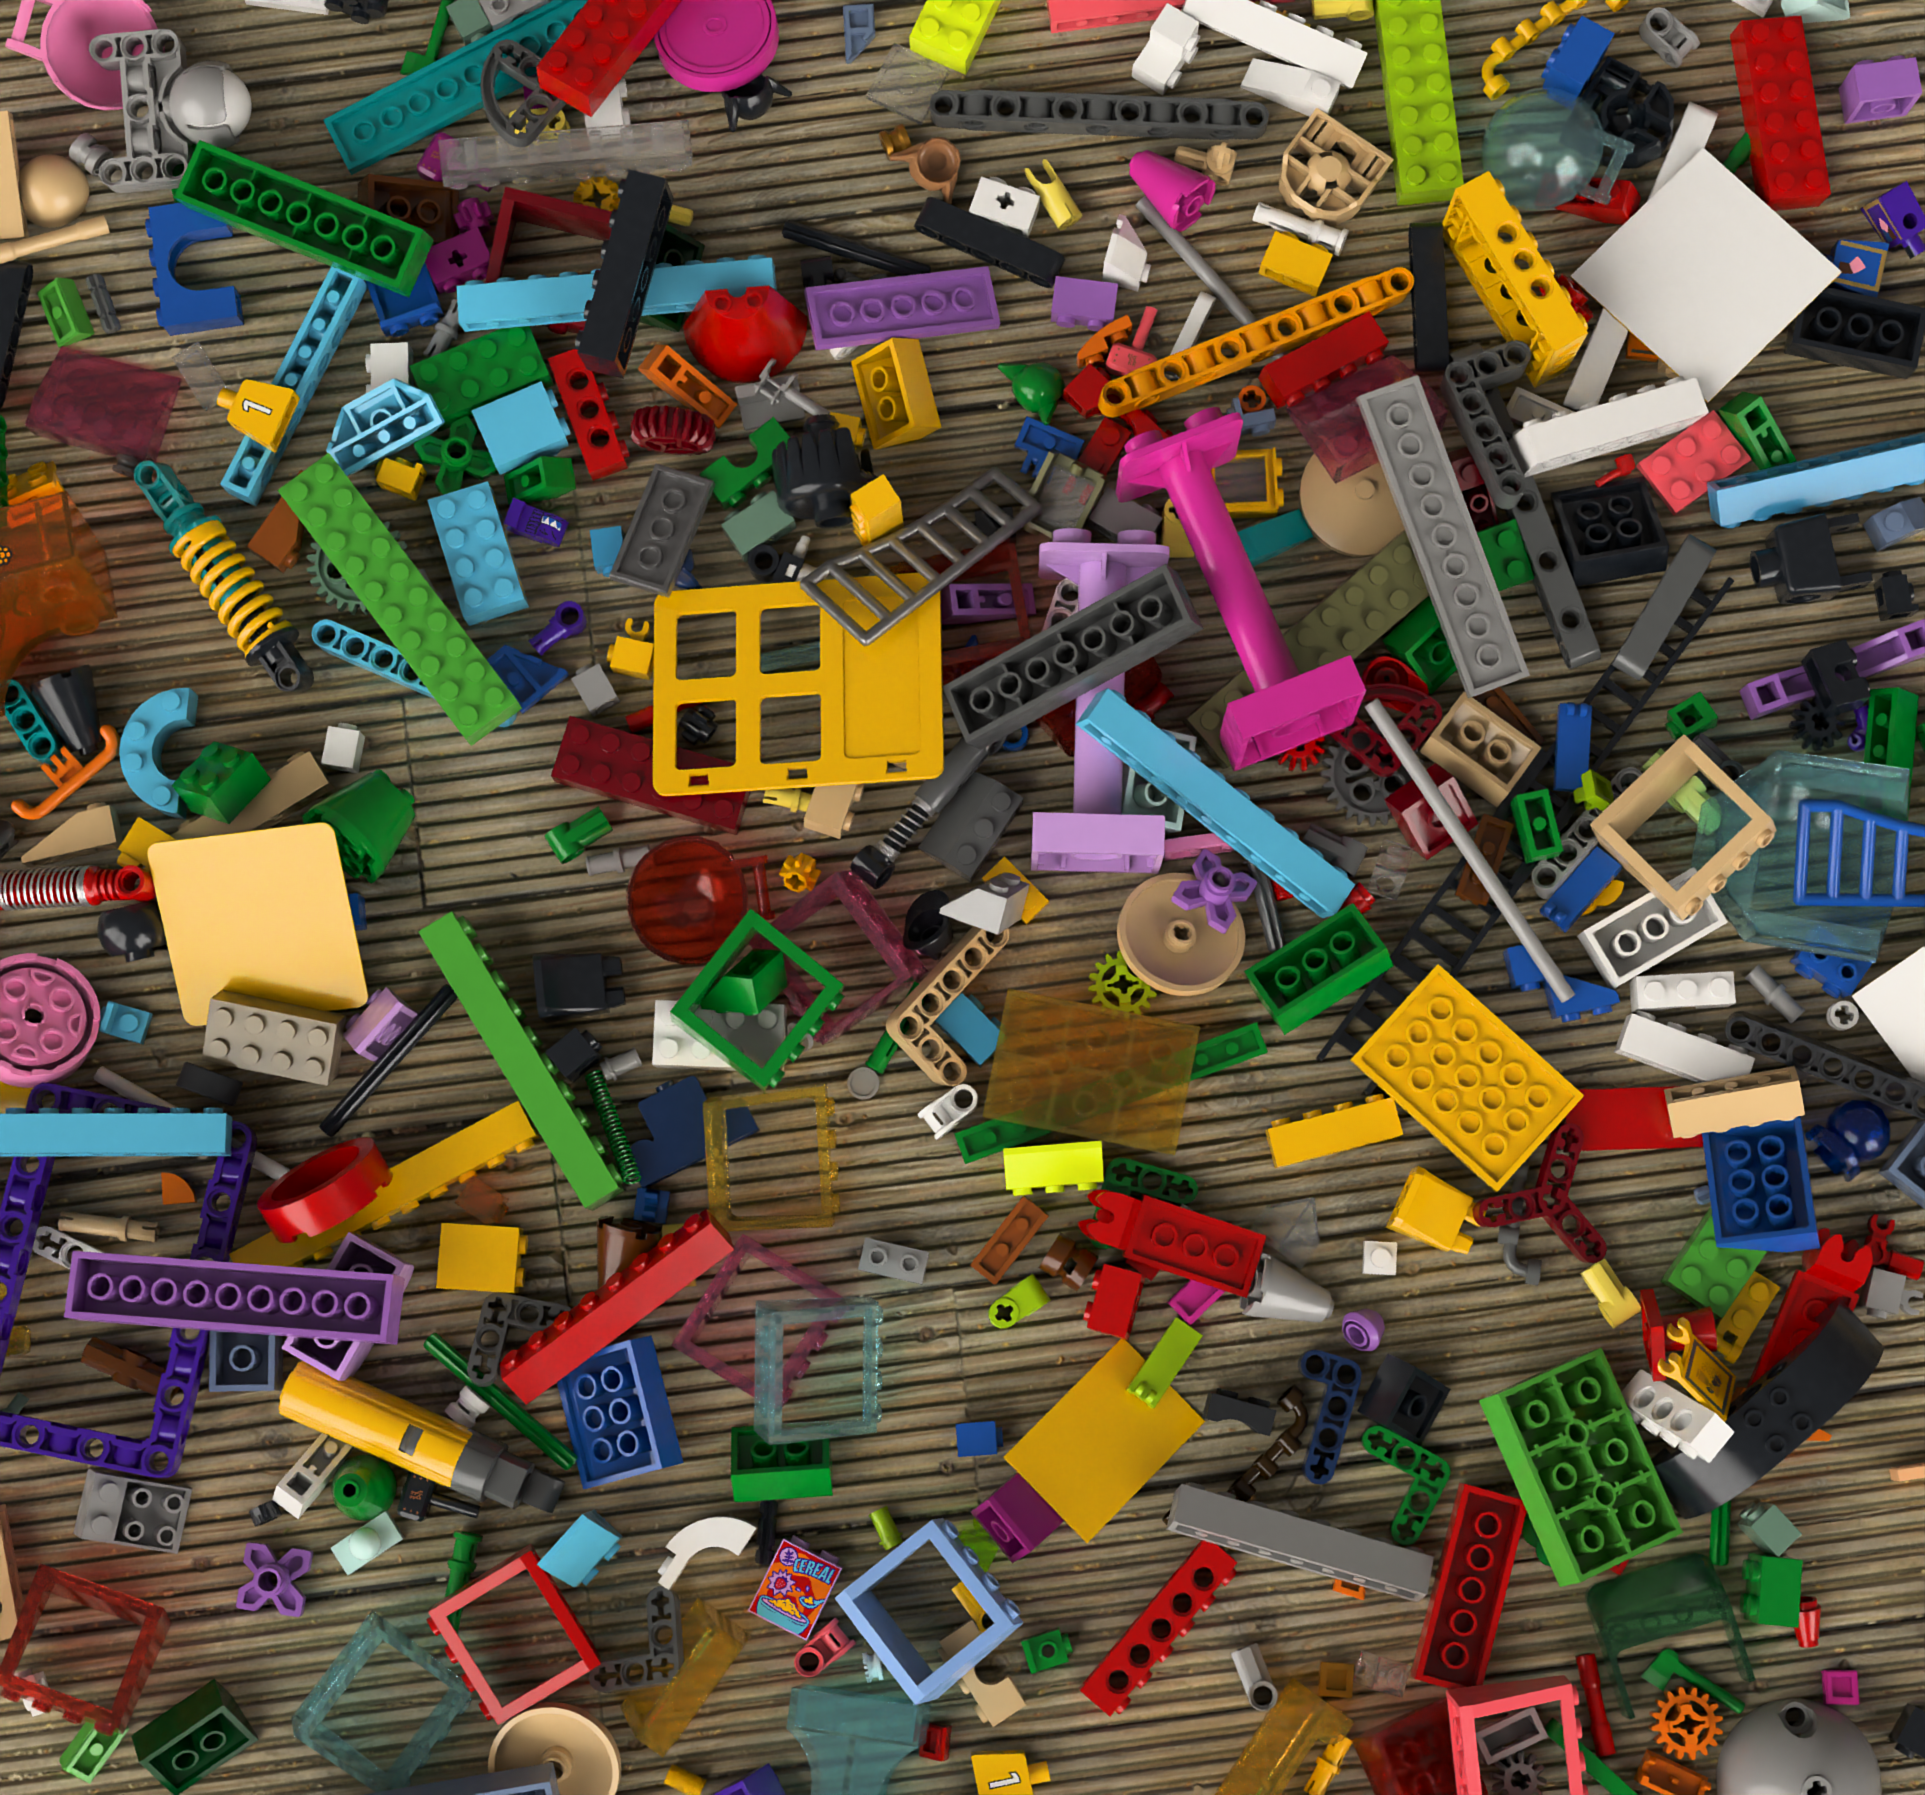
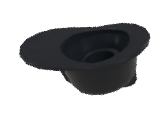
(925, 927)

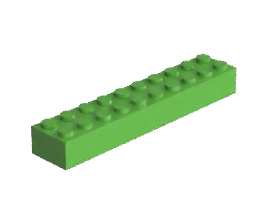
(400, 599)
(521, 1060)

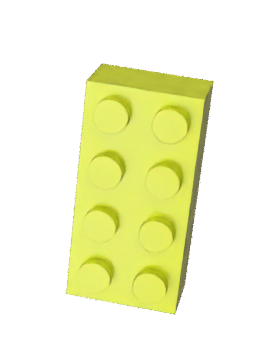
(952, 31)

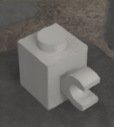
(1885, 1294)

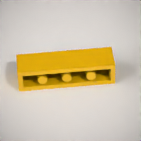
(876, 511)
(1333, 1132)

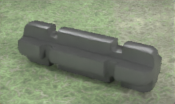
(103, 303)

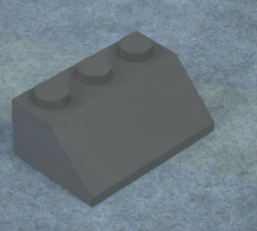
(971, 825)

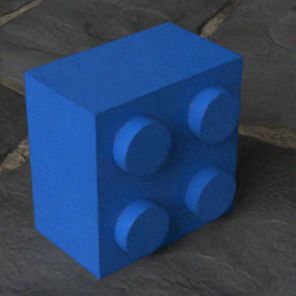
(1577, 56)

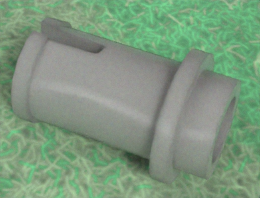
(620, 1064)

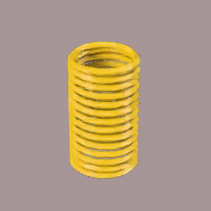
(689, 1782)

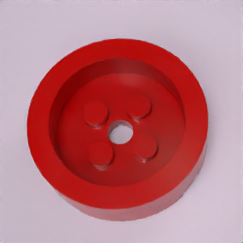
(324, 1189)

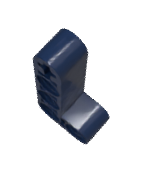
(1324, 1418)

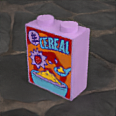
(796, 1587)

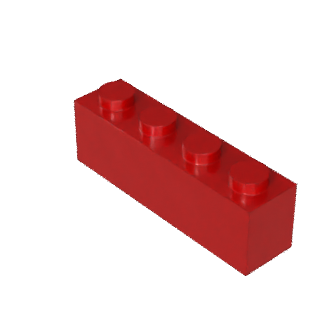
(1324, 360)

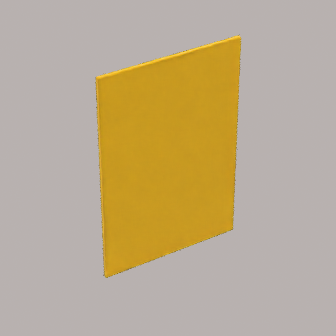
(1101, 1443)

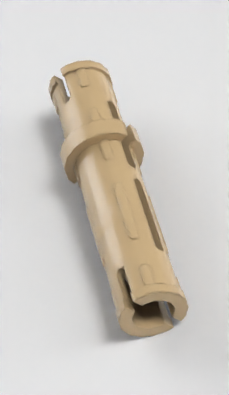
(123, 1227)

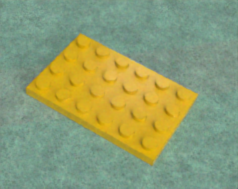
(1467, 1078)

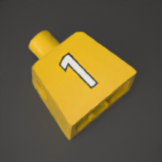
(260, 411)
(1007, 1772)

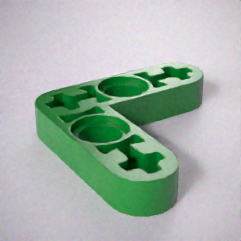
(1124, 1187)
(1419, 1483)

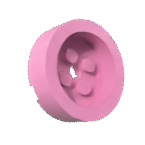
(68, 1025)

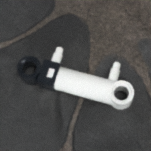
(788, 569)

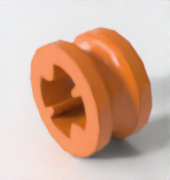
(1258, 395)

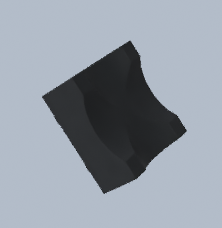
(1252, 1413)

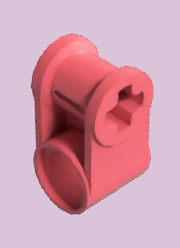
(824, 1648)

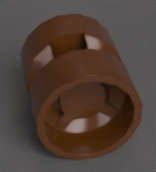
(1057, 1257)

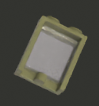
(1066, 492)

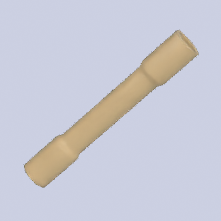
(80, 231)

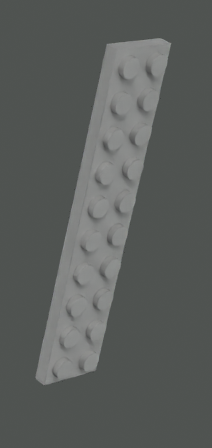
(1442, 536)

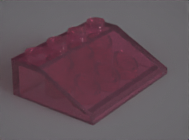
(103, 405)
(1336, 425)

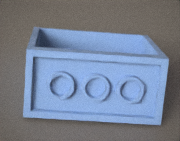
(890, 1642)

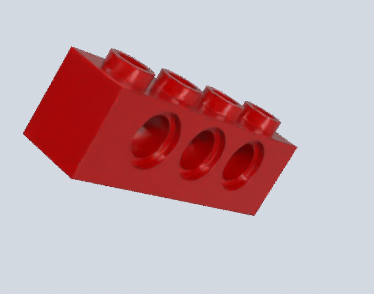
(599, 460)

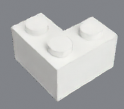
(1169, 47)

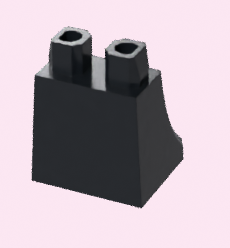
(575, 985)

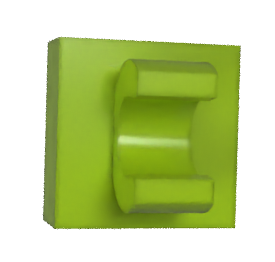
(1595, 791)

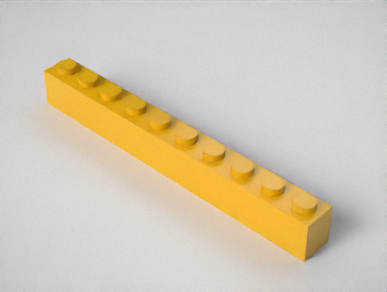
(413, 1180)

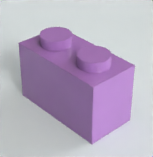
(1083, 303)

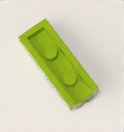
(1164, 1362)

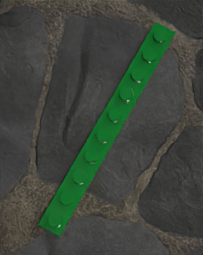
(1209, 1058)

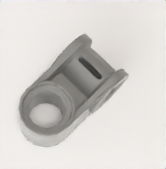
(1669, 38)

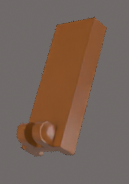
(1009, 1240)

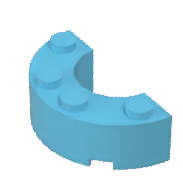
(143, 744)

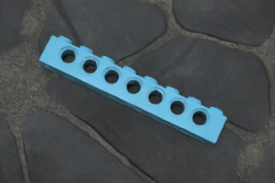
(302, 372)

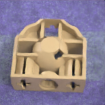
(1327, 165)

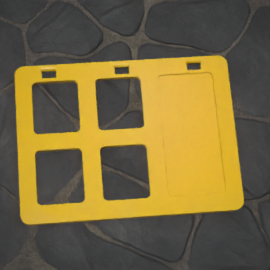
(875, 699)

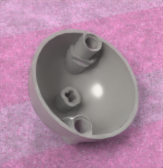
(1769, 1758)

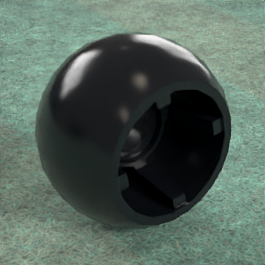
(132, 930)

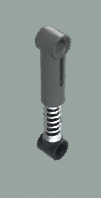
(875, 863)

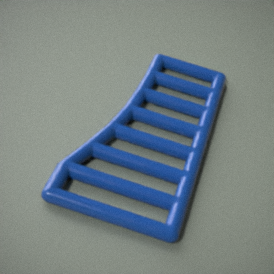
(1870, 819)

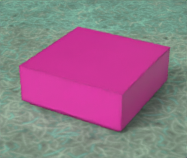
(1840, 1687)

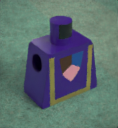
(1897, 219)

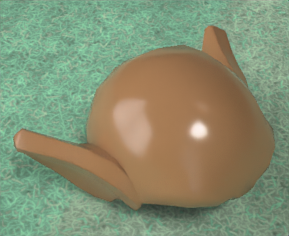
(933, 165)

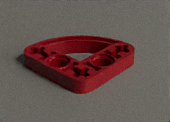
(1391, 692)

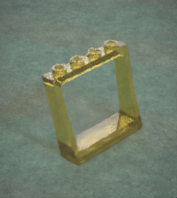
(718, 1164)

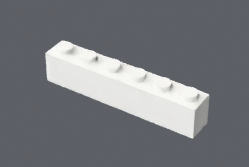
(1281, 36)

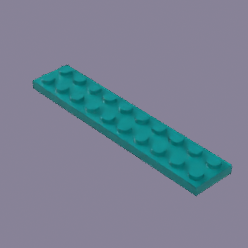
(440, 90)

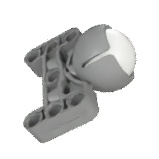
(183, 105)

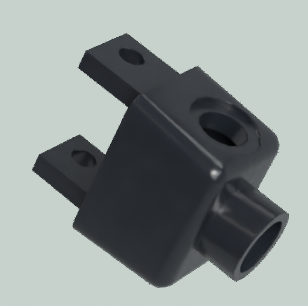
(1803, 560)

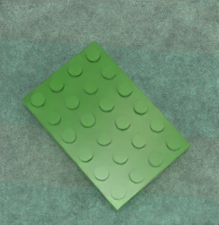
(1580, 1467)

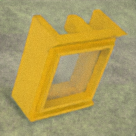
(1250, 483)

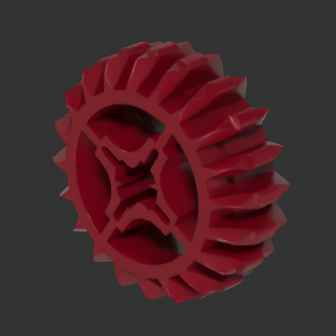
(673, 430)

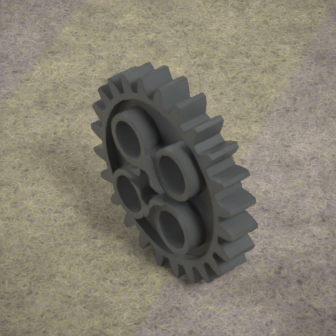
(1375, 806)

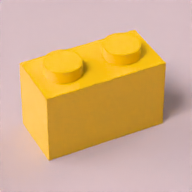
(1295, 263)

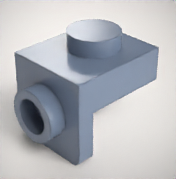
(1257, 422)

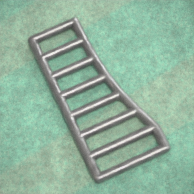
(896, 542)

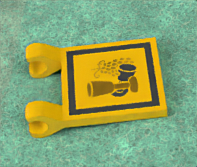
(1699, 1370)

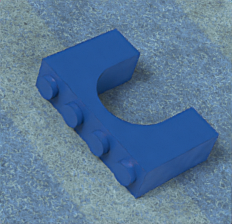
(182, 309)

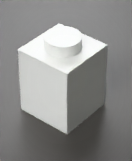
(343, 748)

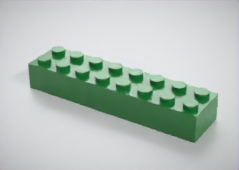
(304, 218)

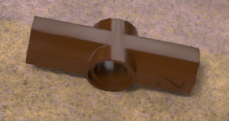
(124, 1366)

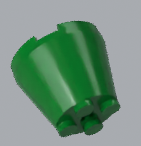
(367, 821)

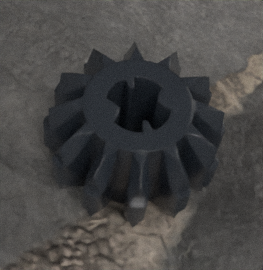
(1805, 725)

